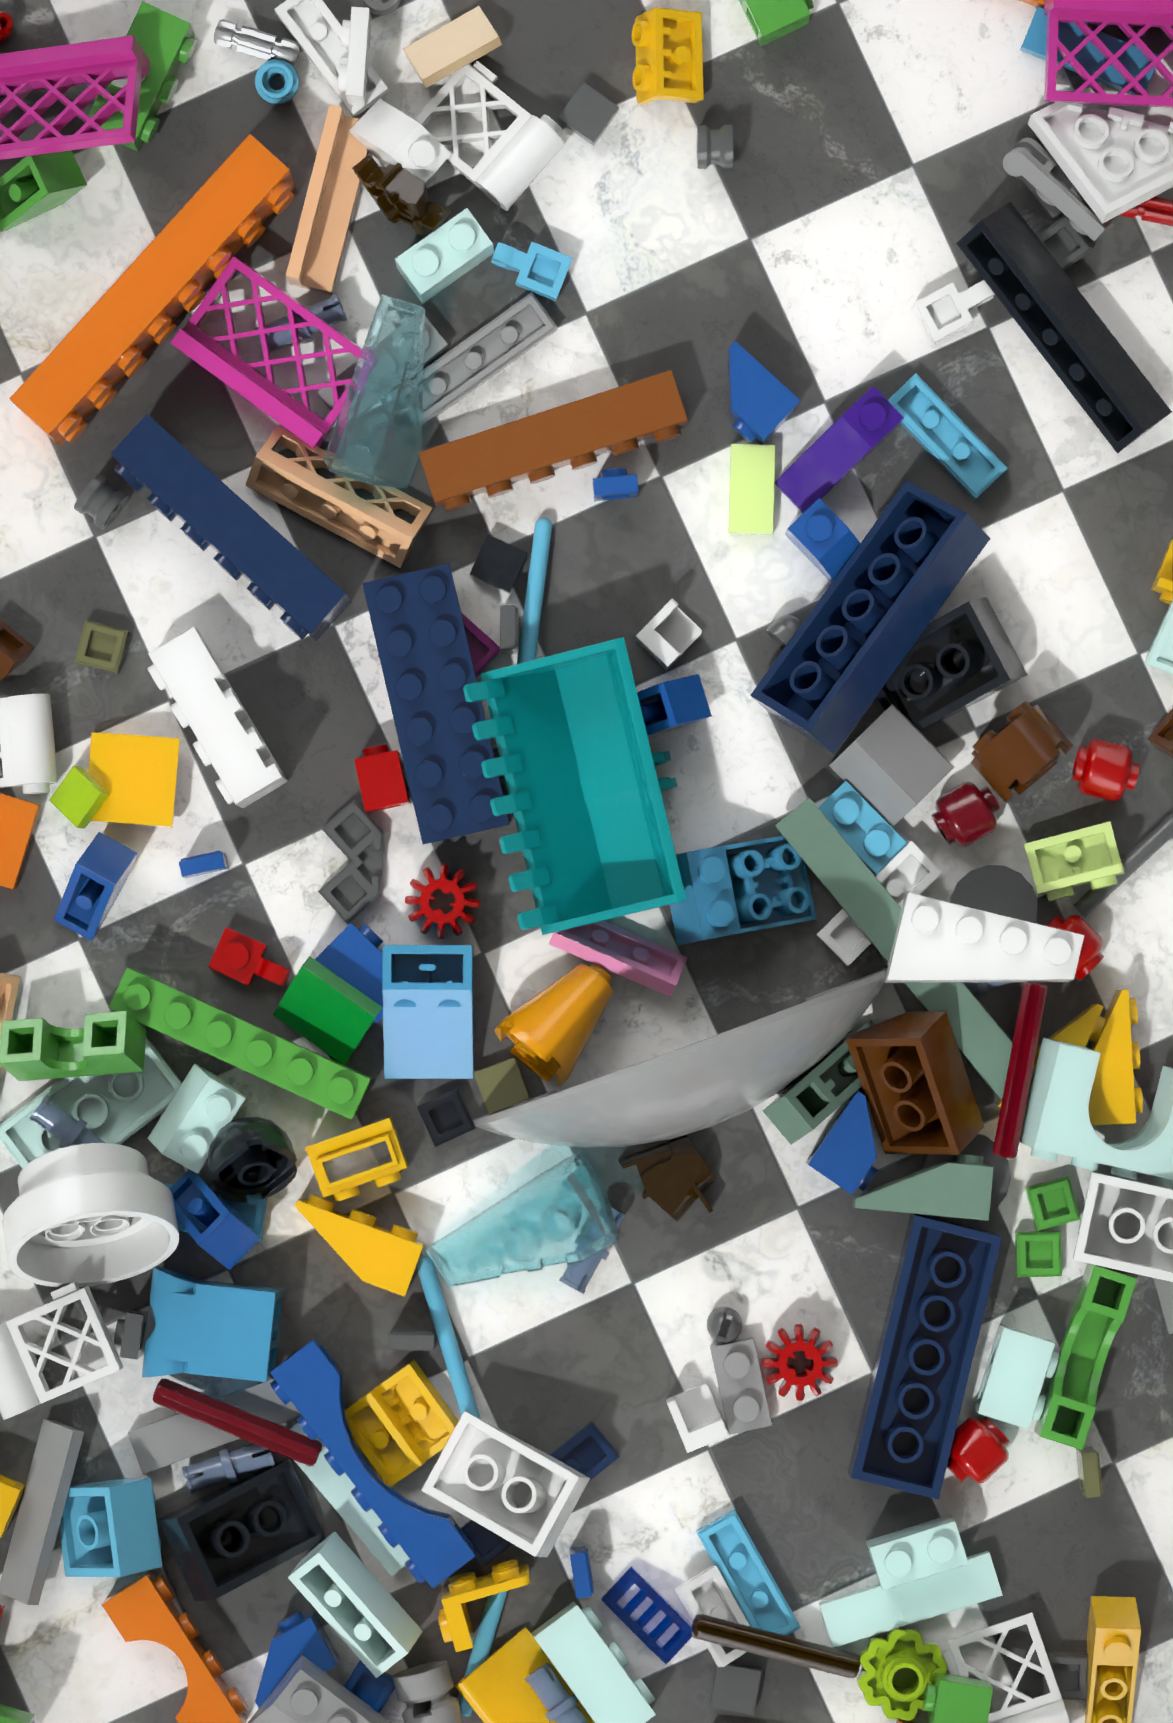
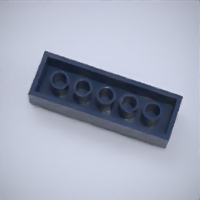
(231, 527)
(870, 616)
(424, 672)
(924, 1356)

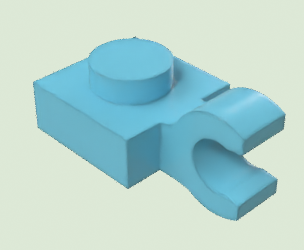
(539, 269)

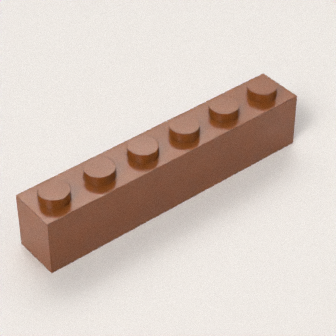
(554, 440)

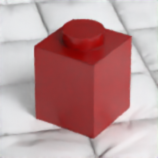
(381, 779)

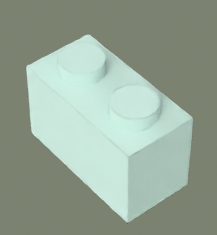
(444, 255)
(195, 1117)
(1016, 1377)
(917, 1552)

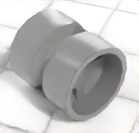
(425, 1683)

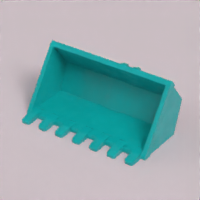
(579, 787)

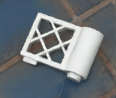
(518, 152)
(27, 743)
(20, 1372)
(1041, 1709)

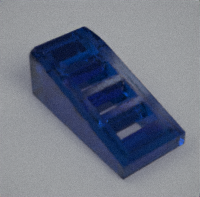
(650, 1639)

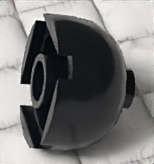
(250, 1159)

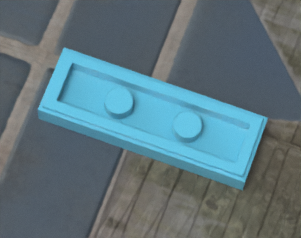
(946, 437)
(747, 1575)

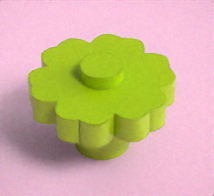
(899, 1672)

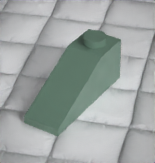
(816, 1093)
(943, 1189)

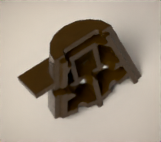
(401, 195)
(672, 1175)

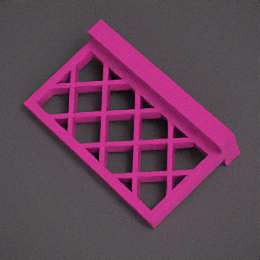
(1107, 12)
(58, 70)
(244, 377)

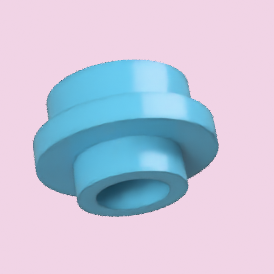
(263, 77)

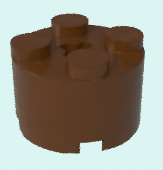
(1019, 751)

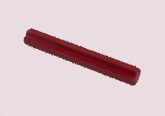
(1019, 1070)
(237, 1422)

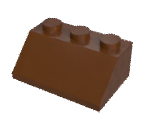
(916, 1084)

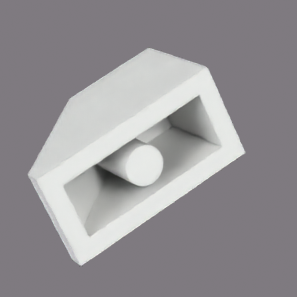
(399, 139)

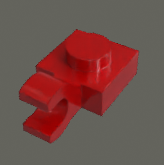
(243, 958)

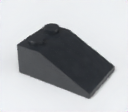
(953, 666)
(242, 1531)

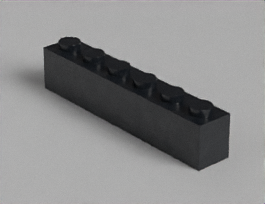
(1063, 327)

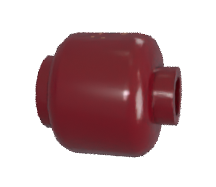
(966, 814)

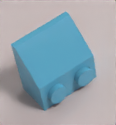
(110, 1529)

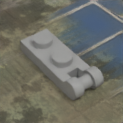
(1053, 185)

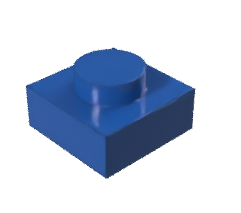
(615, 485)

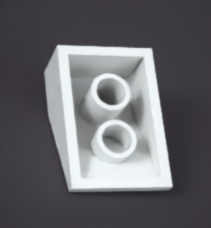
(1127, 1226)
(505, 1485)

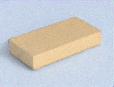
(452, 46)

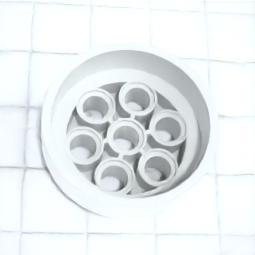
(88, 1217)

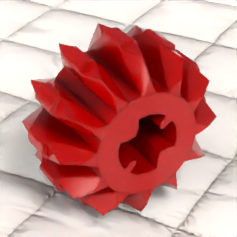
(447, 888)
(788, 1372)

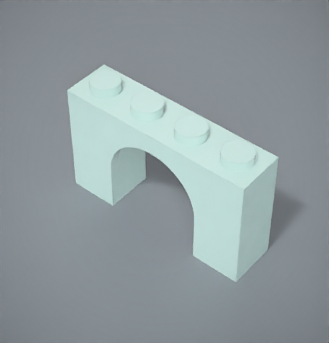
(1060, 1123)

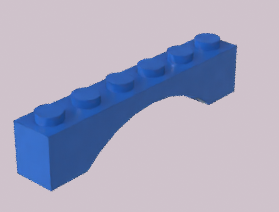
(427, 1536)

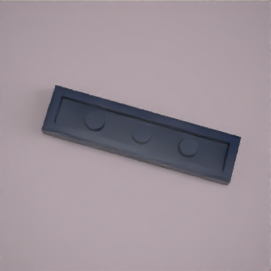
(585, 1451)

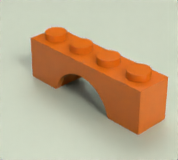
(147, 1613)

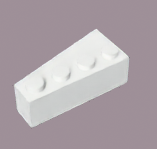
(216, 718)
(965, 944)

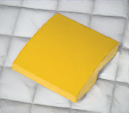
(137, 775)
(401, 1423)

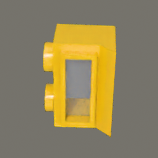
(358, 1158)

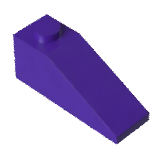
(839, 449)

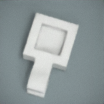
(948, 310)

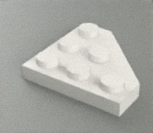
(1107, 155)

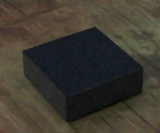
(498, 564)
(446, 1117)

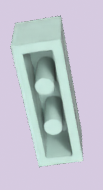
(355, 1604)
(593, 1668)

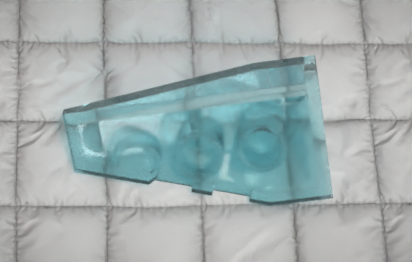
(383, 408)
(541, 1224)

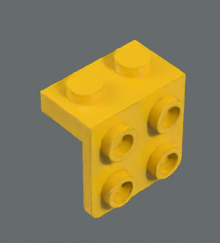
(465, 1587)

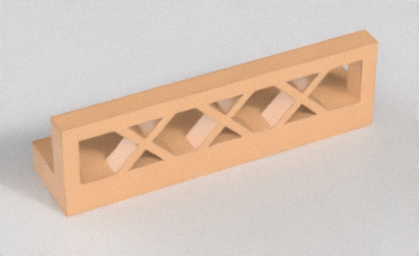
(327, 206)
(333, 501)

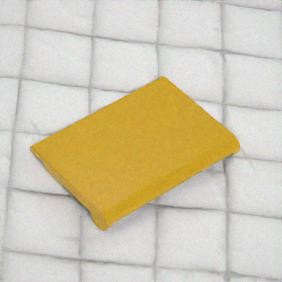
(499, 1686)

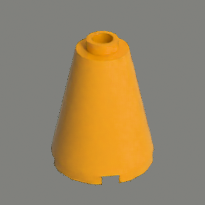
(558, 1022)

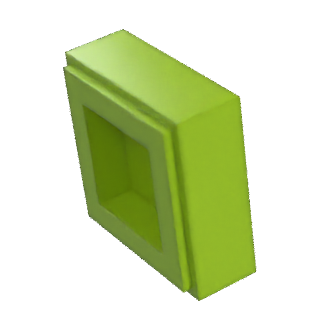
(79, 797)

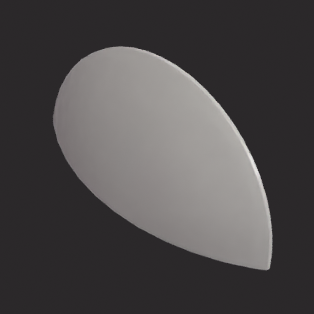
(693, 1083)

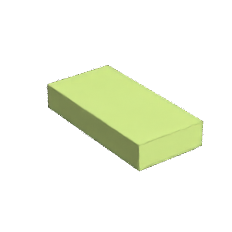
(751, 489)

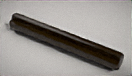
(775, 1646)

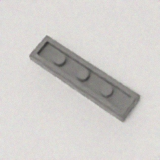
(484, 355)
(183, 1437)
(40, 1512)

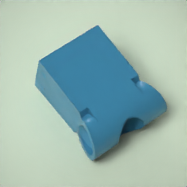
(212, 1328)

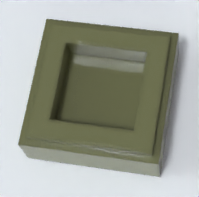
(101, 646)
(501, 1085)
(1089, 1472)

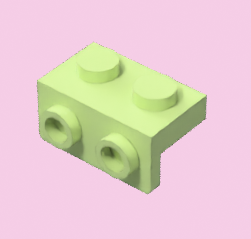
(1074, 860)

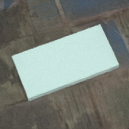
(109, 1103)

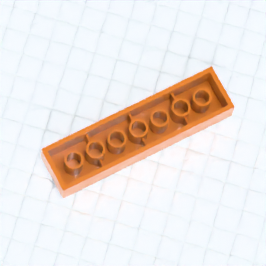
(155, 292)

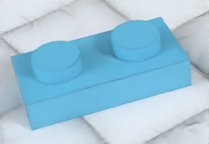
(862, 827)

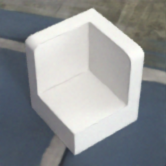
(668, 634)
(697, 1417)

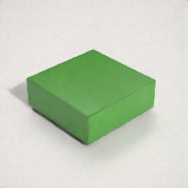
(1052, 1203)
(1038, 1254)

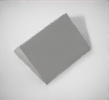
(892, 765)

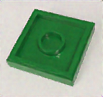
(327, 1010)

